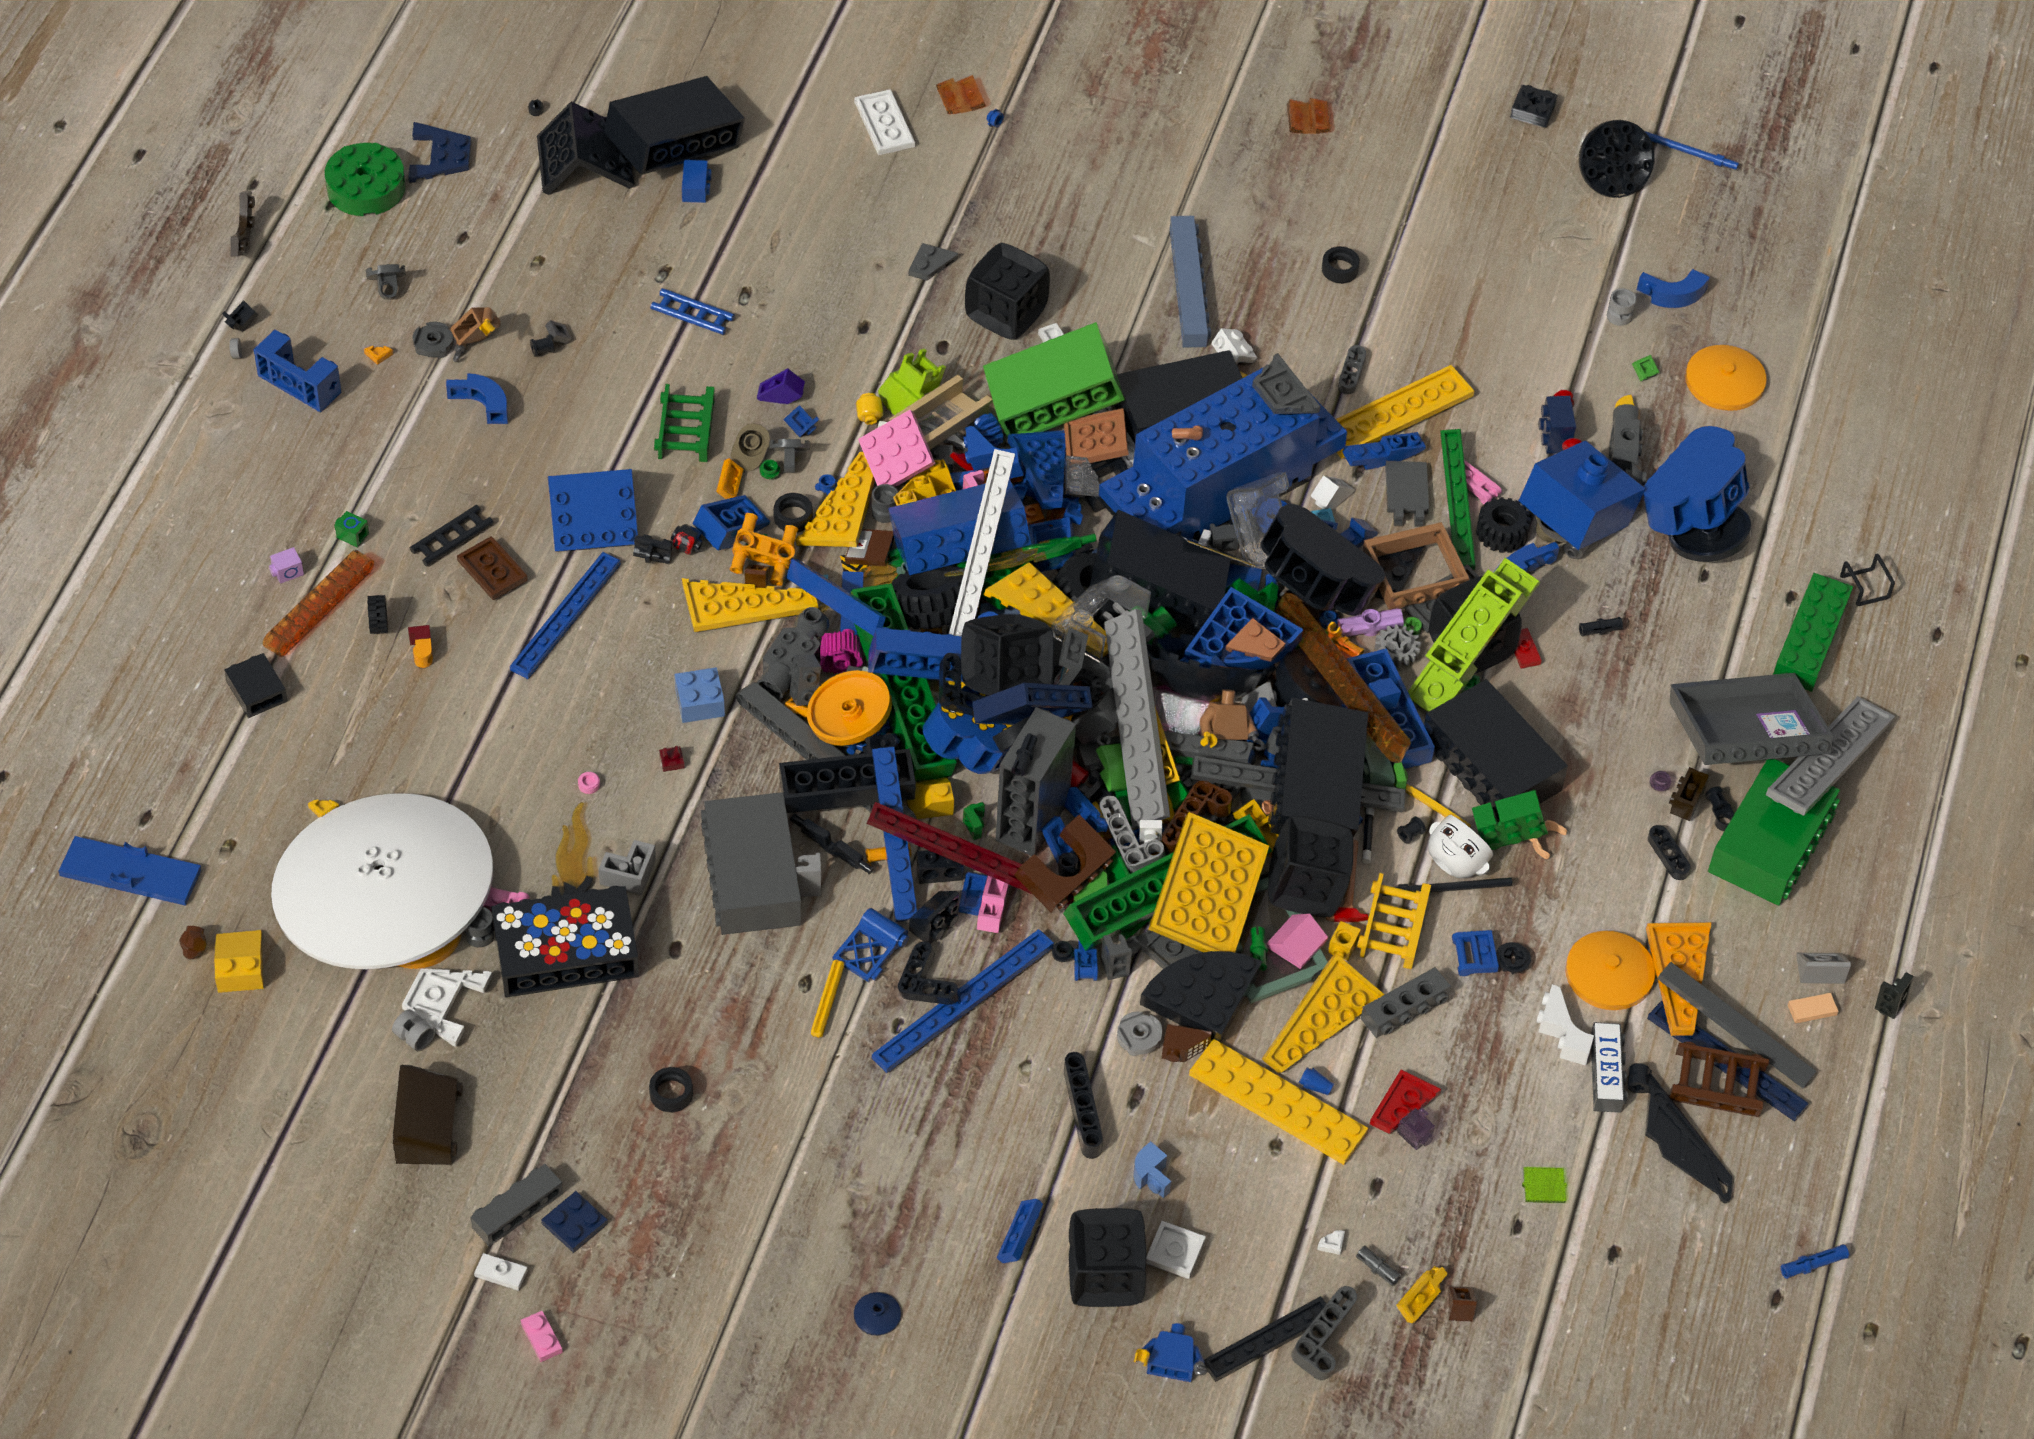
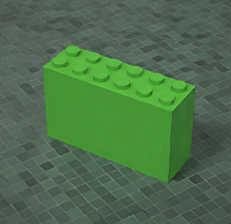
(1054, 382)

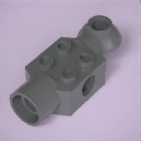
(1624, 441)
(789, 643)

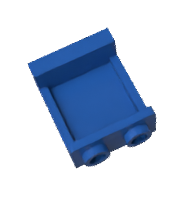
(1265, 718)

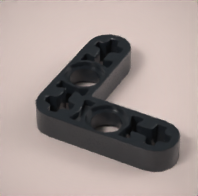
(954, 691)
(920, 984)

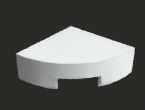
(1332, 1242)

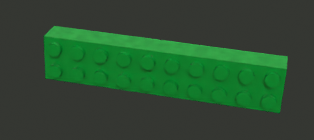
(910, 695)
(1131, 897)

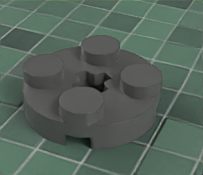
(437, 348)

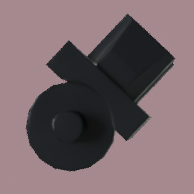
(652, 549)
(881, 741)
(1097, 791)

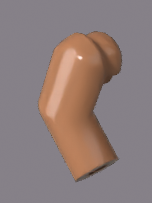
(1188, 433)

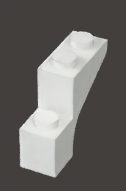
(1557, 1023)

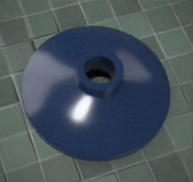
(877, 1322)

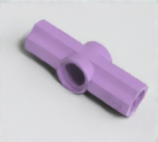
(1370, 622)

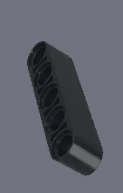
(1083, 1114)

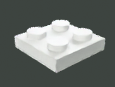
(1175, 1249)

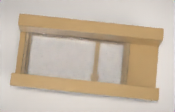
(946, 411)

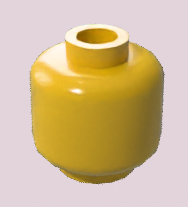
(869, 408)

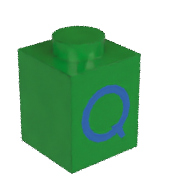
(351, 529)

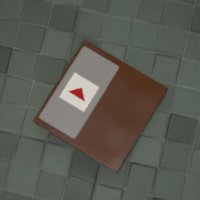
(872, 548)

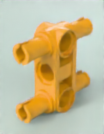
(763, 549)

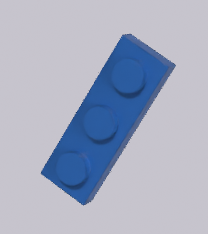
(1020, 1231)

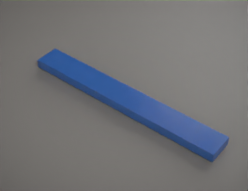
(835, 596)
(565, 615)

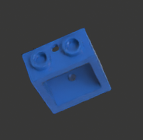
(1042, 532)

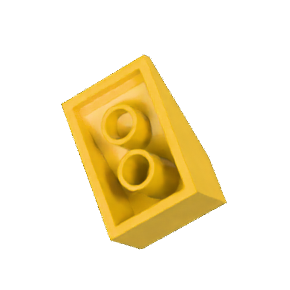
(239, 961)

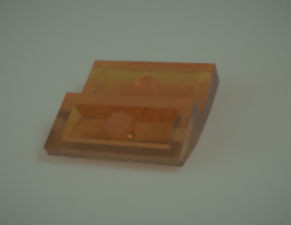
(960, 95)
(1309, 116)

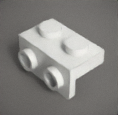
(1234, 341)

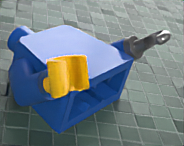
(1172, 1355)

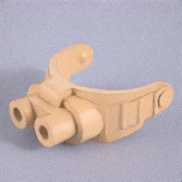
(1551, 826)

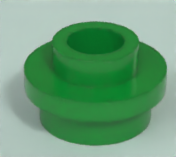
(769, 469)

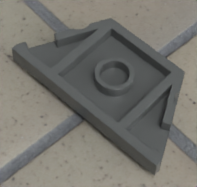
(1283, 389)

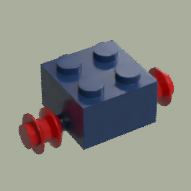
(1558, 422)

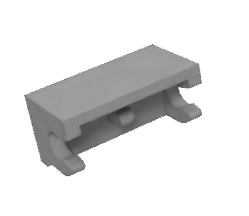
(809, 876)

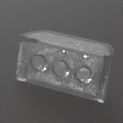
(1178, 711)

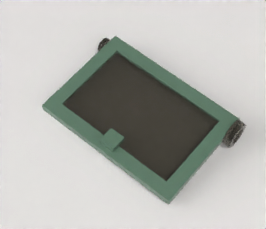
(1279, 973)

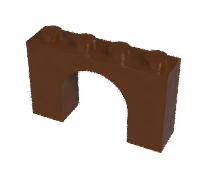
(1055, 889)

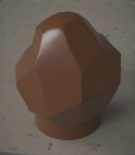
(193, 942)

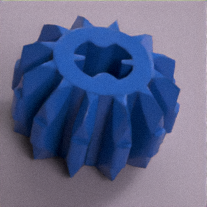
(989, 428)

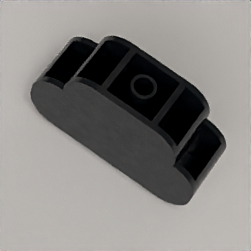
(1319, 562)

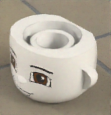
(1458, 848)

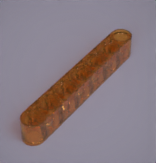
(318, 603)

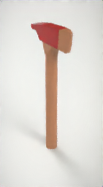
(1347, 912)

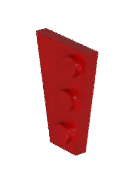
(1401, 1098)

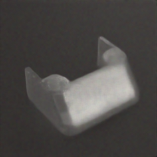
(1080, 613)

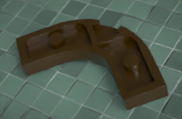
(241, 240)

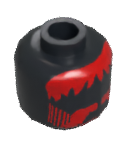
(686, 539)

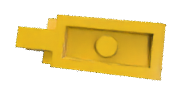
(1421, 1294)

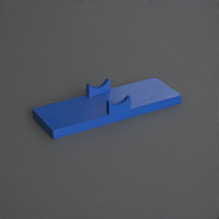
(130, 870)

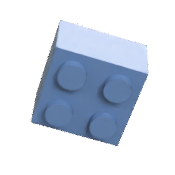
(699, 695)

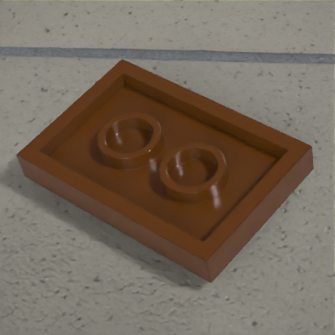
(492, 568)

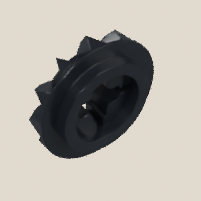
(1521, 955)

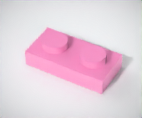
(541, 1336)

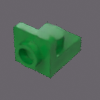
(973, 819)

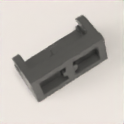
(1115, 958)

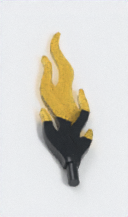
(570, 865)

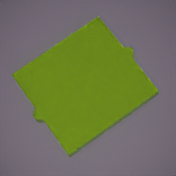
(1544, 1185)

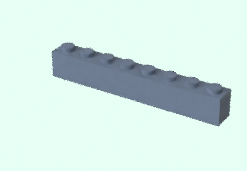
(1189, 281)

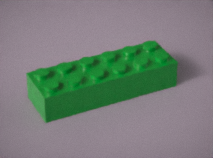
(1813, 629)

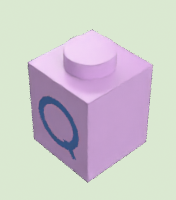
(286, 565)

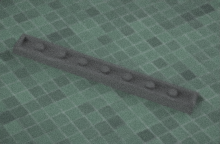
(1736, 1024)

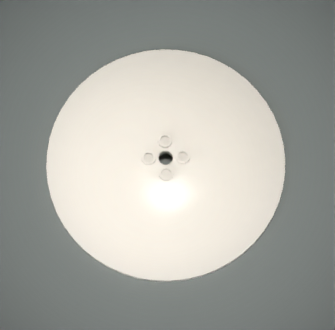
(374, 919)

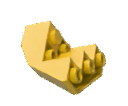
(927, 484)

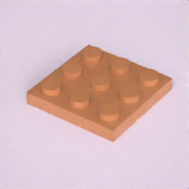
(1097, 436)

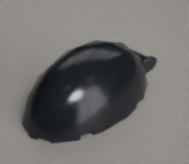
(1199, 681)

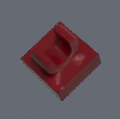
(671, 758)

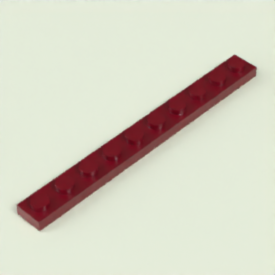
(947, 845)

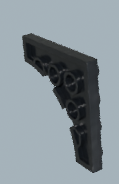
(1399, 567)

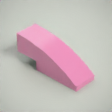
(992, 905)

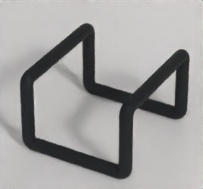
(1853, 573)

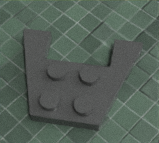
(1159, 948)

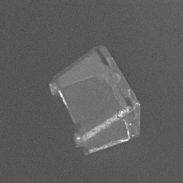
(1252, 512)

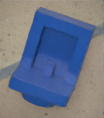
(801, 422)

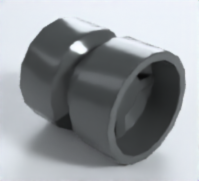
(882, 500)
(481, 930)

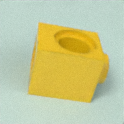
(1347, 934)

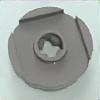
(1139, 1044)

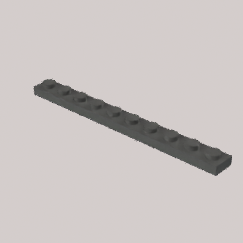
(1261, 778)

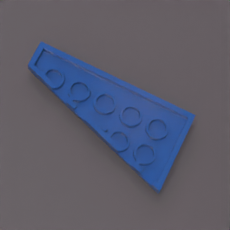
(1043, 464)

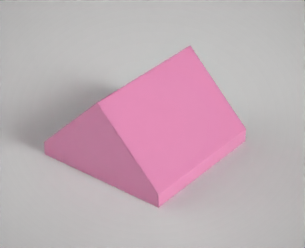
(1298, 939)

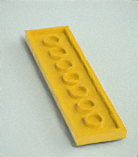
(1405, 407)
(1278, 1101)

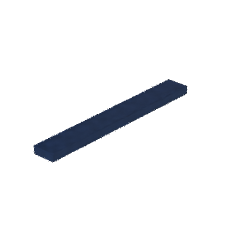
(1767, 1088)

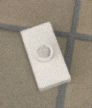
(500, 1271)

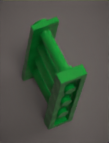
(702, 431)

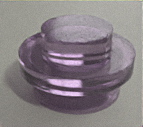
(1660, 781)

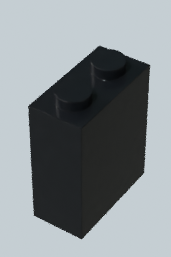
(255, 685)

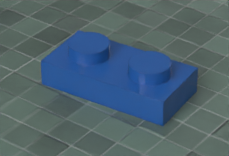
(1051, 833)

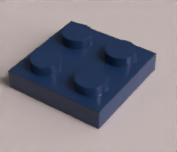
(574, 1221)

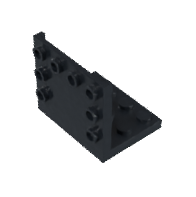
(579, 139)

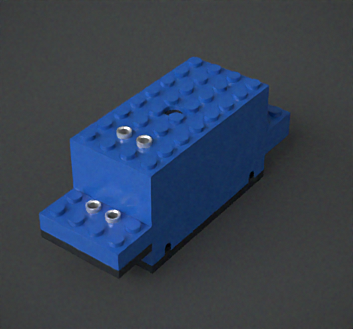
(1186, 481)

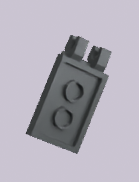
(1407, 490)

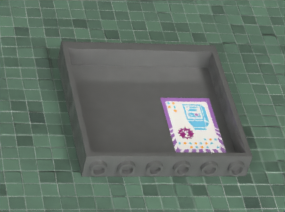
(1750, 718)

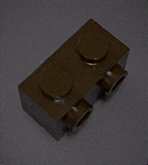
(1689, 793)

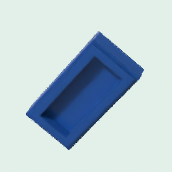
(972, 893)

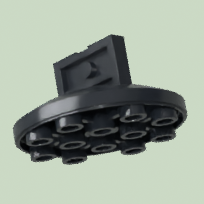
(1616, 158)

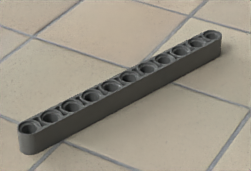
(790, 727)

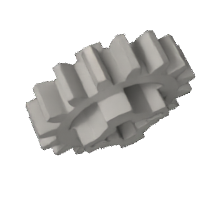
(1399, 643)

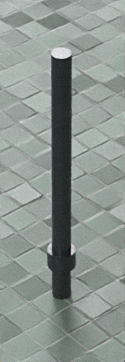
(1462, 885)

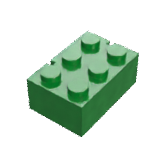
(1519, 820)

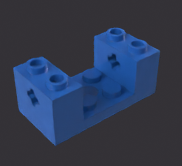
(276, 365)

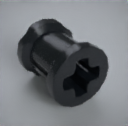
(542, 345)
(1411, 830)

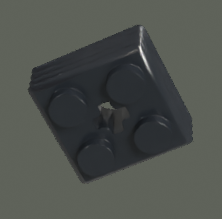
(1533, 105)

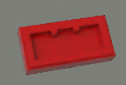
(1526, 651)

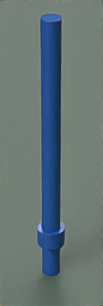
(1718, 159)

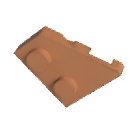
(1256, 642)

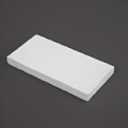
(884, 122)

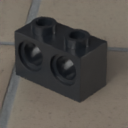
(936, 868)

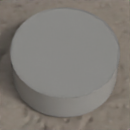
(235, 348)

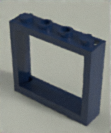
(1021, 700)

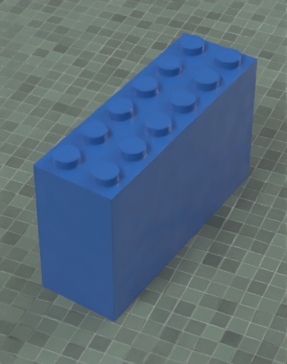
(941, 528)

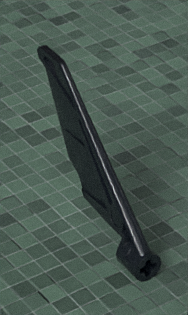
(1676, 1135)

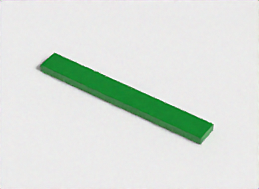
(1457, 495)

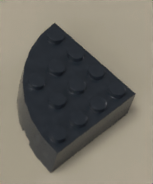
(1202, 990)

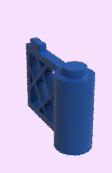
(883, 932)

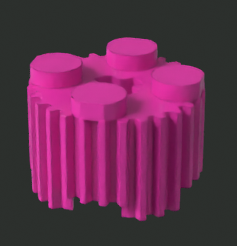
(839, 651)

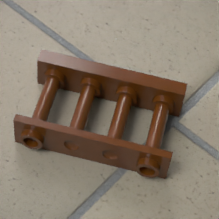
(1705, 1096)

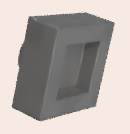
(558, 332)

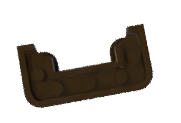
(425, 1116)

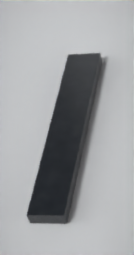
(1264, 1340)

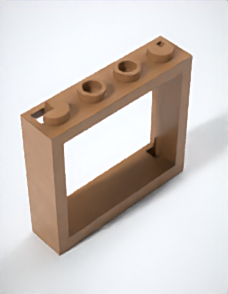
(1412, 539)

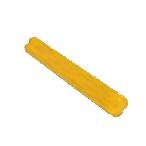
(827, 998)

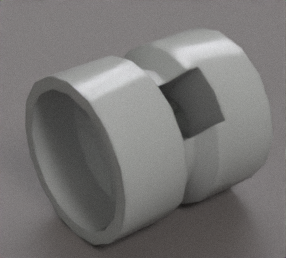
(1621, 307)
(414, 1030)

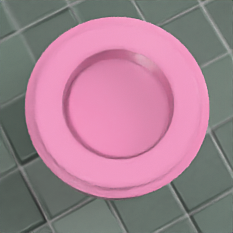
(588, 782)

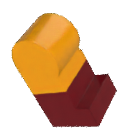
(422, 651)

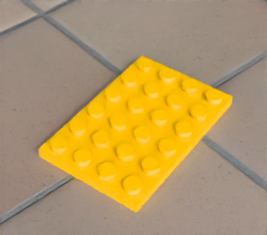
(1208, 886)

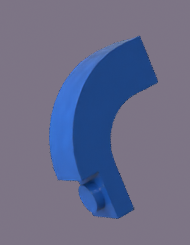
(1674, 293)
(483, 390)

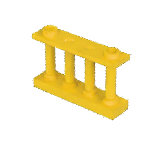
(1415, 916)

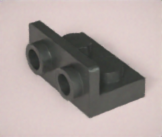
(1893, 997)

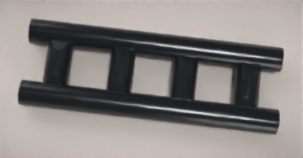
(455, 525)

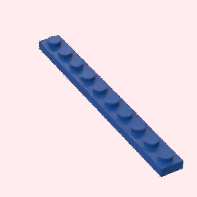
(971, 993)

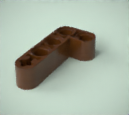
(1201, 805)

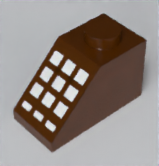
(1184, 1043)

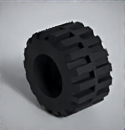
(1503, 512)

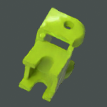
(910, 382)

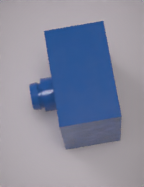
(1581, 494)

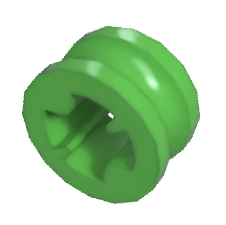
(1413, 621)

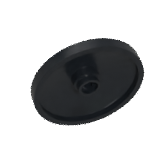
(1714, 543)

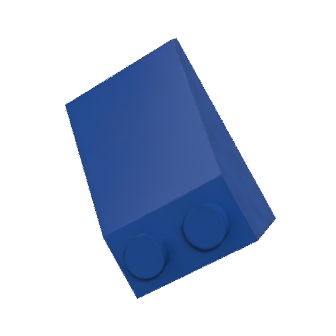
(723, 519)

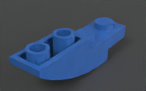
(1390, 448)
(1531, 557)

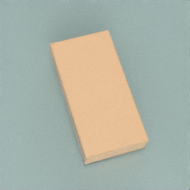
(1812, 1008)

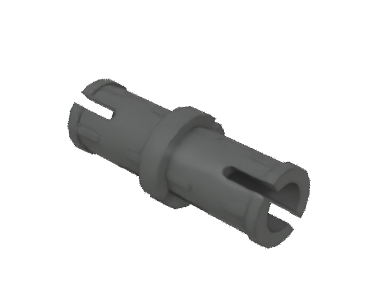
(1378, 1265)

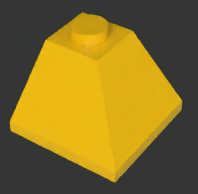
(932, 799)

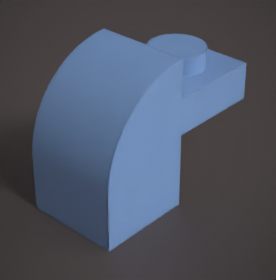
(1148, 1168)

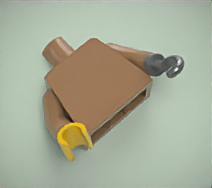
(473, 327)
(1228, 721)

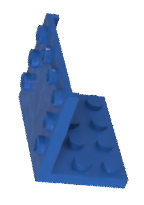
(593, 509)

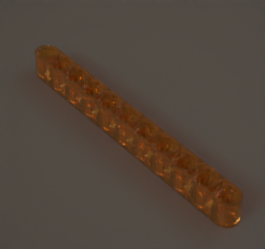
(1345, 679)

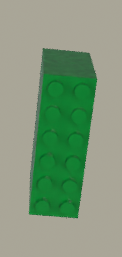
(1768, 841)

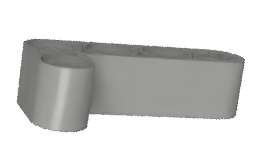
(1126, 835)

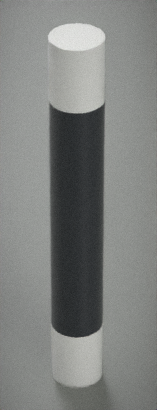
(1368, 832)

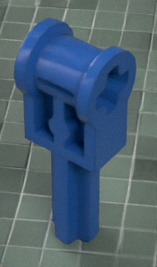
(1085, 963)

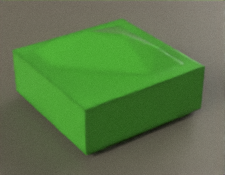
(1645, 367)
(1401, 775)

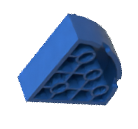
(1225, 623)

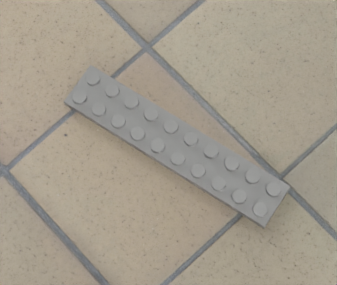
(1137, 718)
(1814, 775)

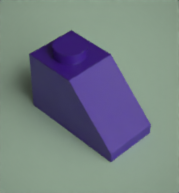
(781, 388)

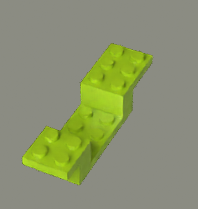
(1470, 632)

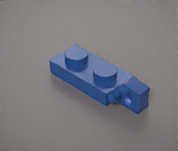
(1078, 804)

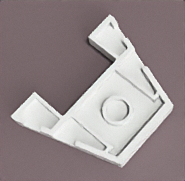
(435, 993)

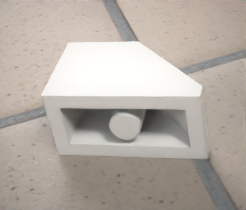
(1331, 492)

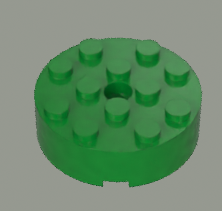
(365, 179)

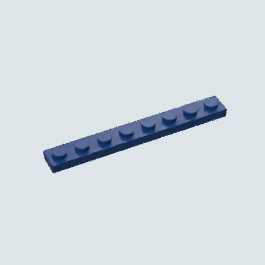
(896, 848)

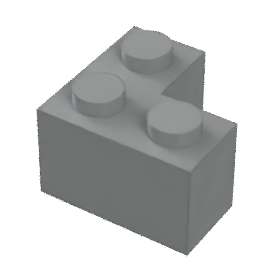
(630, 870)

